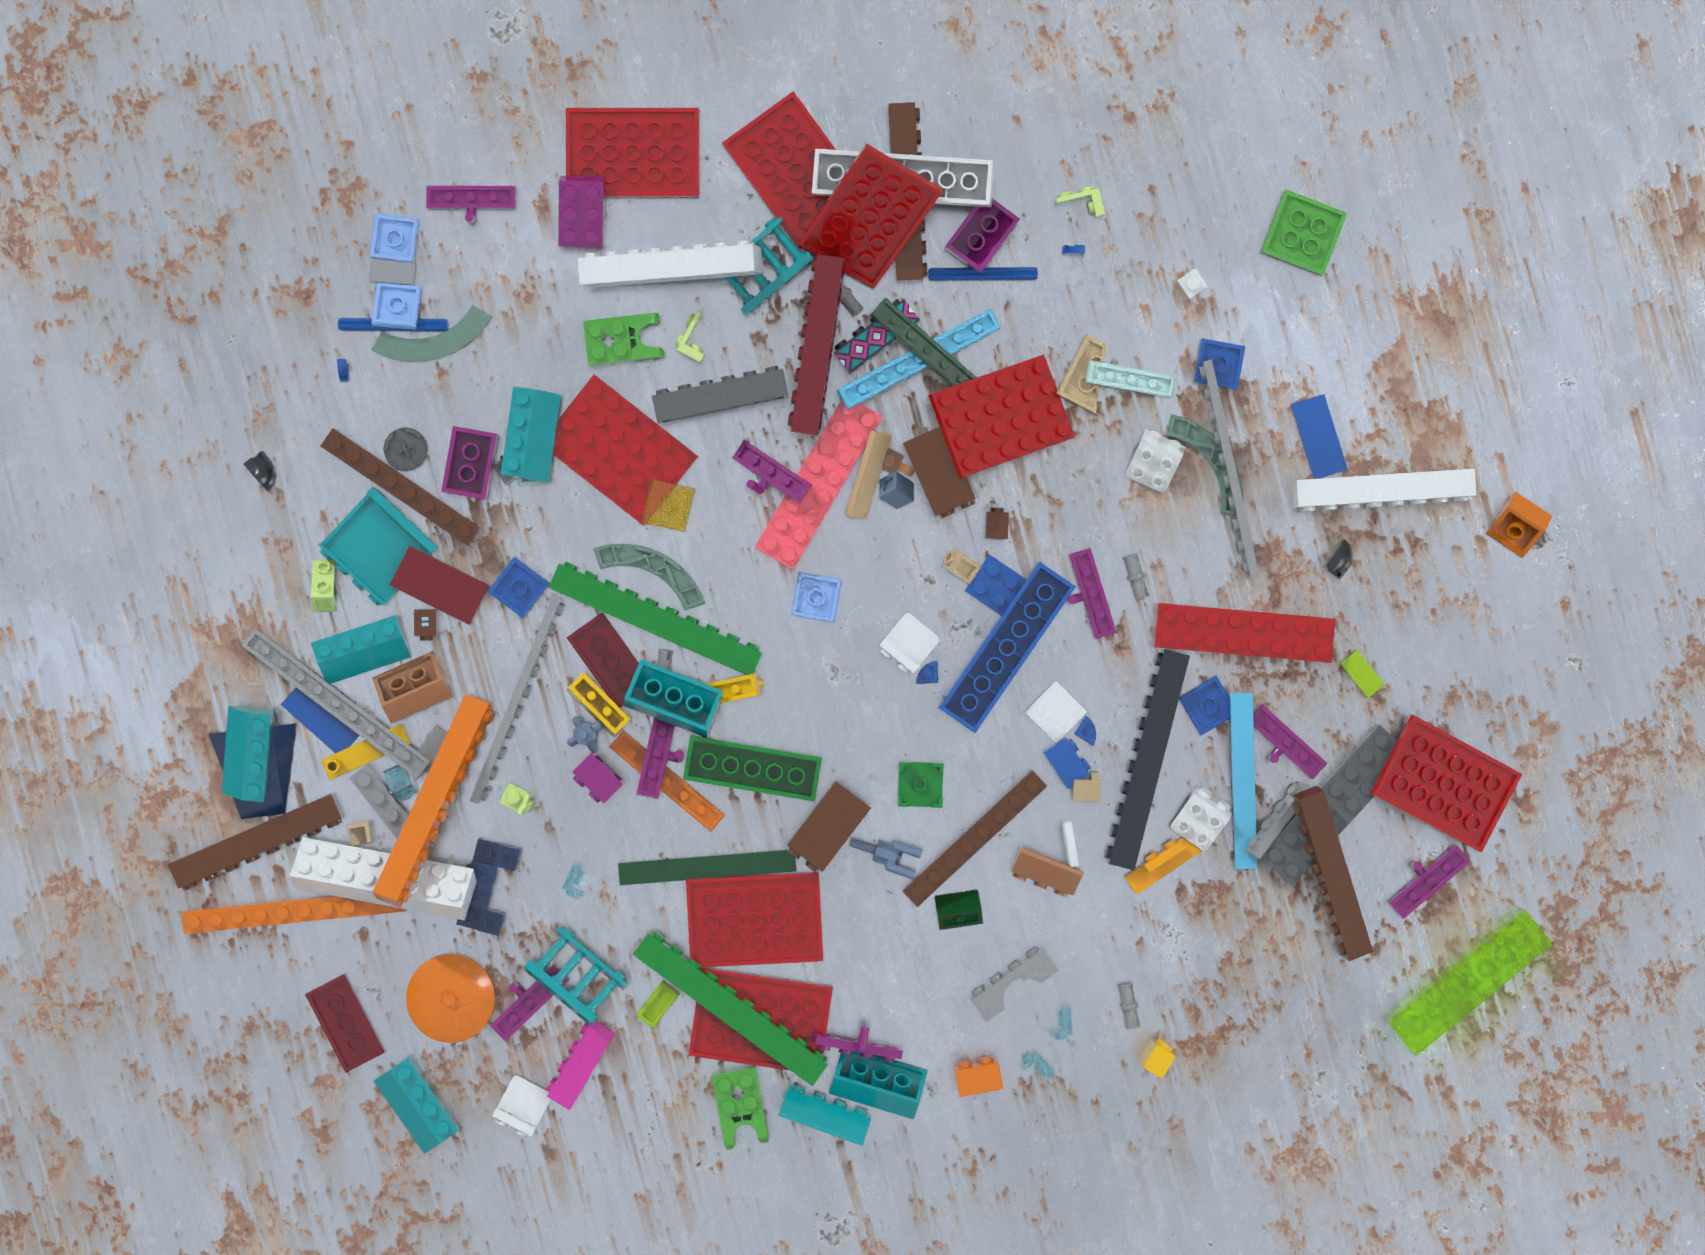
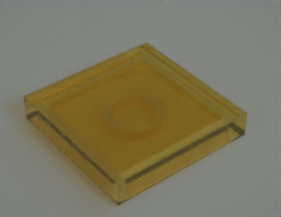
(667, 505)

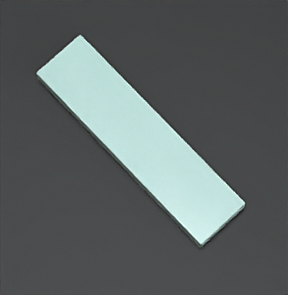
(1130, 379)

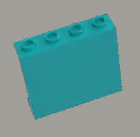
(373, 543)

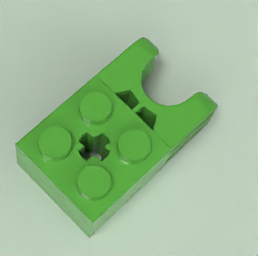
(626, 336)
(739, 1110)

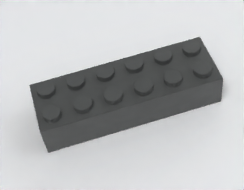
(720, 396)

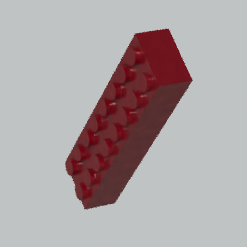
(818, 344)

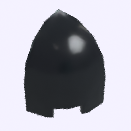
(262, 469)
(1340, 560)

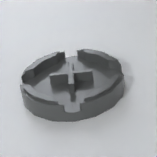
(405, 449)

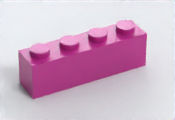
(580, 1065)

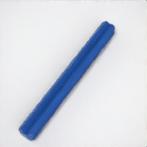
(988, 273)
(365, 324)

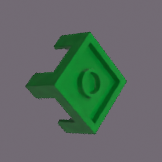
(920, 784)

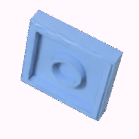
(394, 238)
(396, 305)
(816, 597)

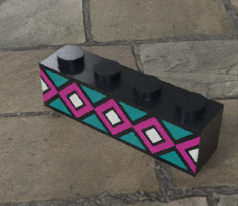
(869, 341)

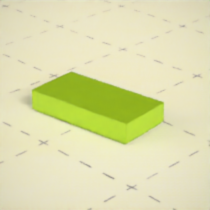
(1362, 673)
(657, 1004)

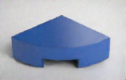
(1073, 250)
(343, 370)
(928, 673)
(1086, 731)

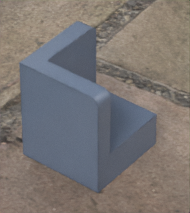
(896, 490)

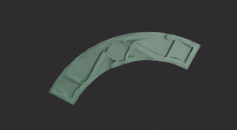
(436, 346)
(1204, 443)
(656, 563)

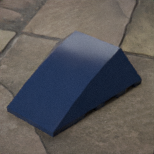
(279, 772)

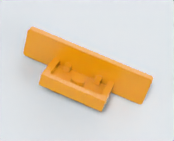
(1161, 864)

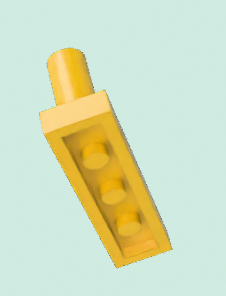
(739, 687)
(357, 755)

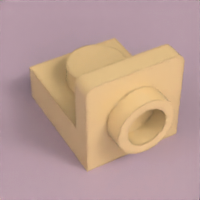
(961, 566)

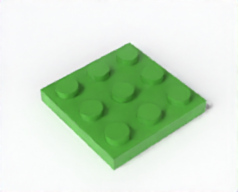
(1304, 232)

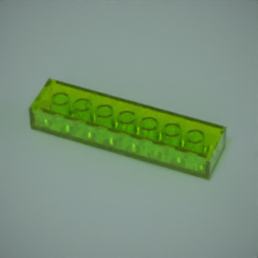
(1468, 981)

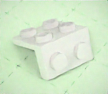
(1155, 461)
(909, 643)
(1202, 818)
(522, 1106)

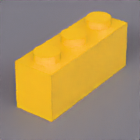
(598, 704)
(1157, 1057)

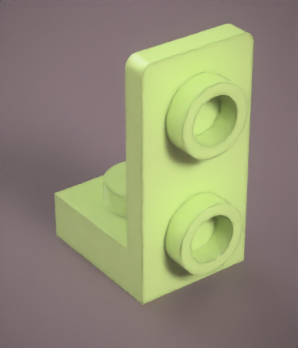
(1095, 204)
(693, 350)
(323, 586)
(517, 799)

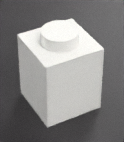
(1191, 284)

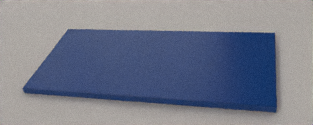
(1319, 436)
(319, 721)

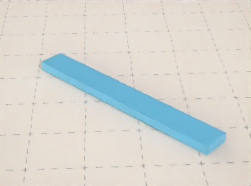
(910, 364)
(1243, 777)

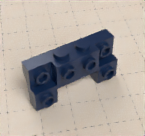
(486, 862)

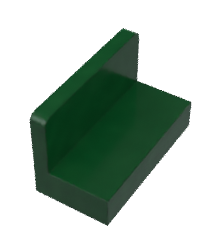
(958, 909)

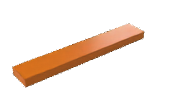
(671, 785)

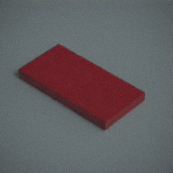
(439, 585)
(605, 656)
(345, 1023)

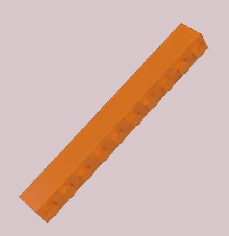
(433, 801)
(279, 913)

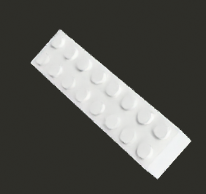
(962, 179)
(670, 266)
(1389, 488)
(355, 871)

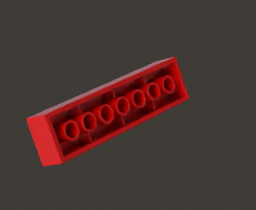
(1244, 632)

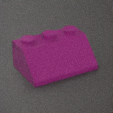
(981, 235)

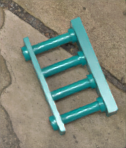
(783, 272)
(571, 997)

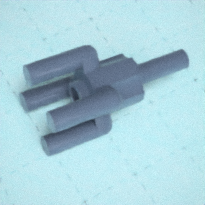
(585, 734)
(889, 855)

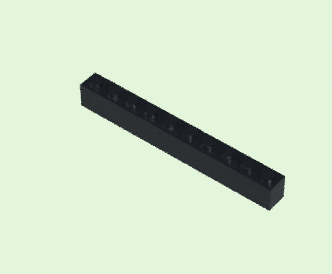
(1148, 759)

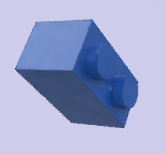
(1066, 762)

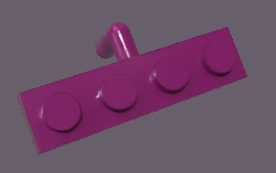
(470, 198)
(770, 472)
(1091, 593)
(1287, 743)
(656, 759)
(1428, 880)
(524, 1007)
(862, 1046)

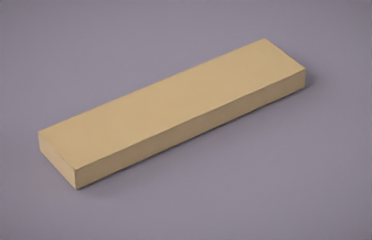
(868, 474)

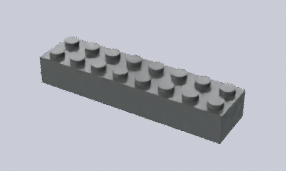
(1346, 792)

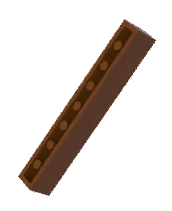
(904, 141)
(401, 487)
(974, 838)
(255, 841)
(1332, 873)

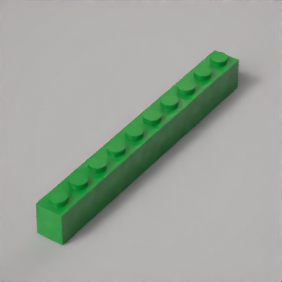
(655, 619)
(730, 1008)

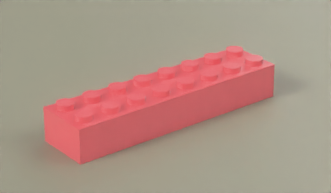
(827, 471)

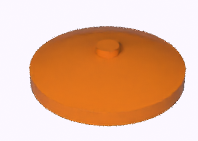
(450, 998)

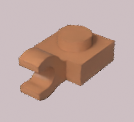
(894, 462)

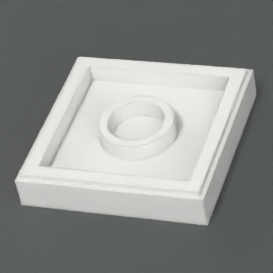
(1055, 711)
(1069, 842)

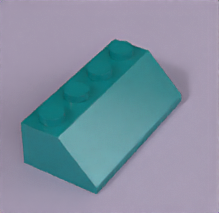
(530, 434)
(361, 649)
(673, 698)
(247, 753)
(879, 1083)
(417, 1104)
(825, 1115)

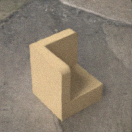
(1087, 789)
(361, 833)

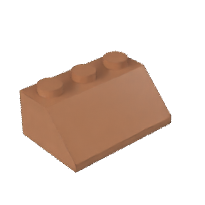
(411, 687)
(1046, 872)

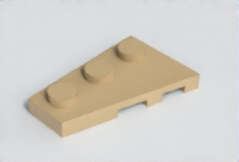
(1073, 384)

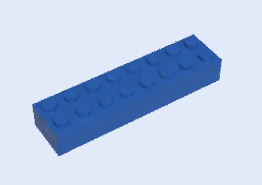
(1007, 647)

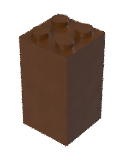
(938, 474)
(827, 827)

